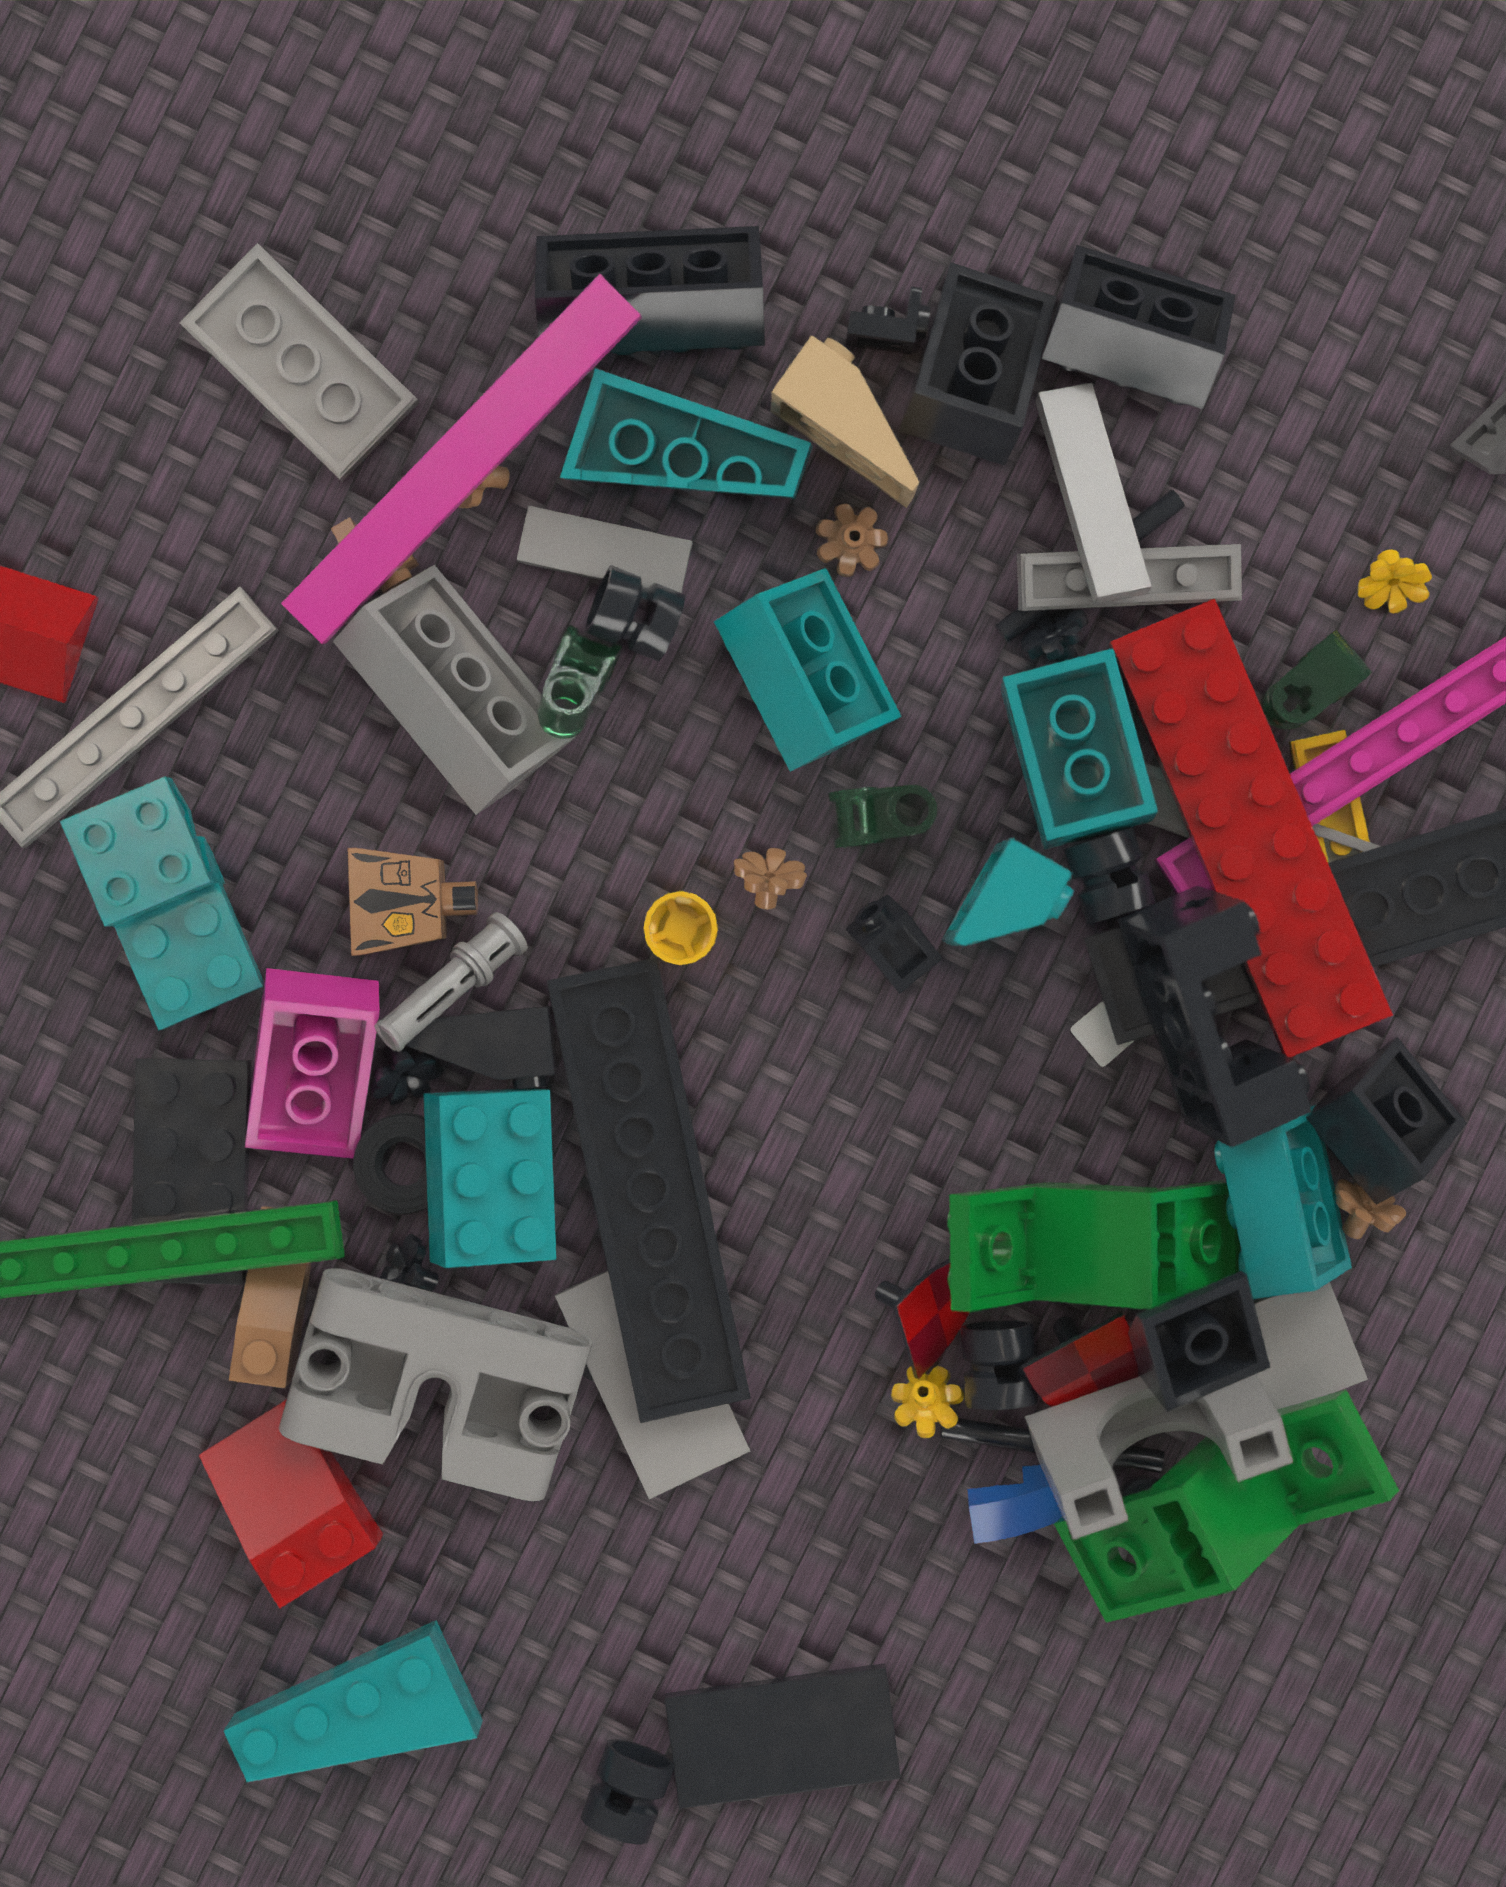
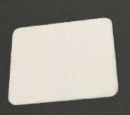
(1097, 1037)

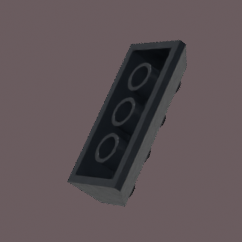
(684, 283)

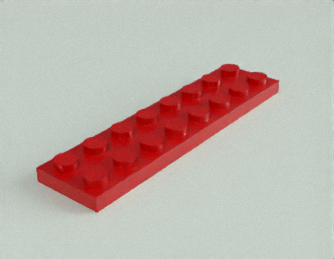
(1250, 826)

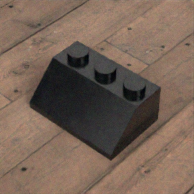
(1140, 327)

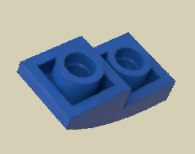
(1012, 1509)

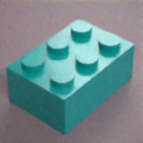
(1078, 749)
(489, 1177)

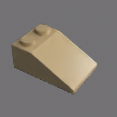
(836, 410)

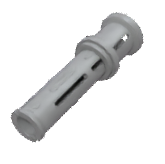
(469, 966)

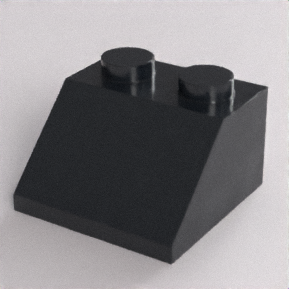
(1387, 1122)
(1199, 1342)

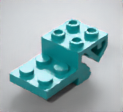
(164, 901)

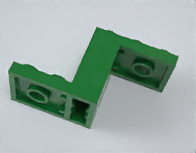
(1088, 1244)
(1208, 1532)

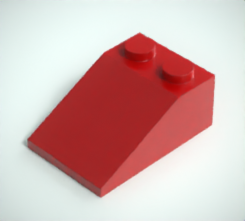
(288, 1506)

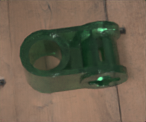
(578, 675)
(1319, 678)
(877, 814)

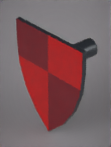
(924, 1316)
(1083, 1360)

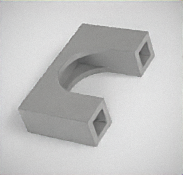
(1087, 1435)

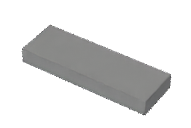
(590, 546)

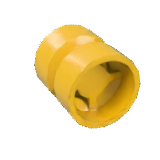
(680, 928)

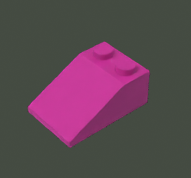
(312, 1063)

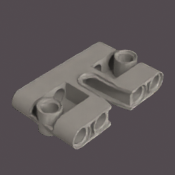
(402, 1335)

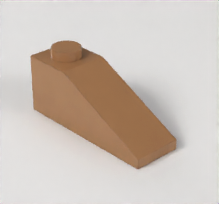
(270, 1325)

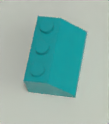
(807, 668)
(1010, 895)
(1284, 1210)

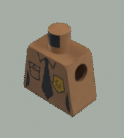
(401, 900)

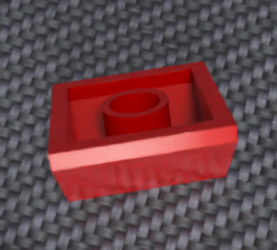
(41, 633)

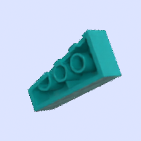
(669, 442)
(364, 1709)

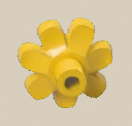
(1393, 581)
(927, 1409)

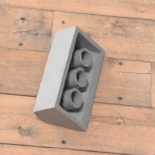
(450, 687)

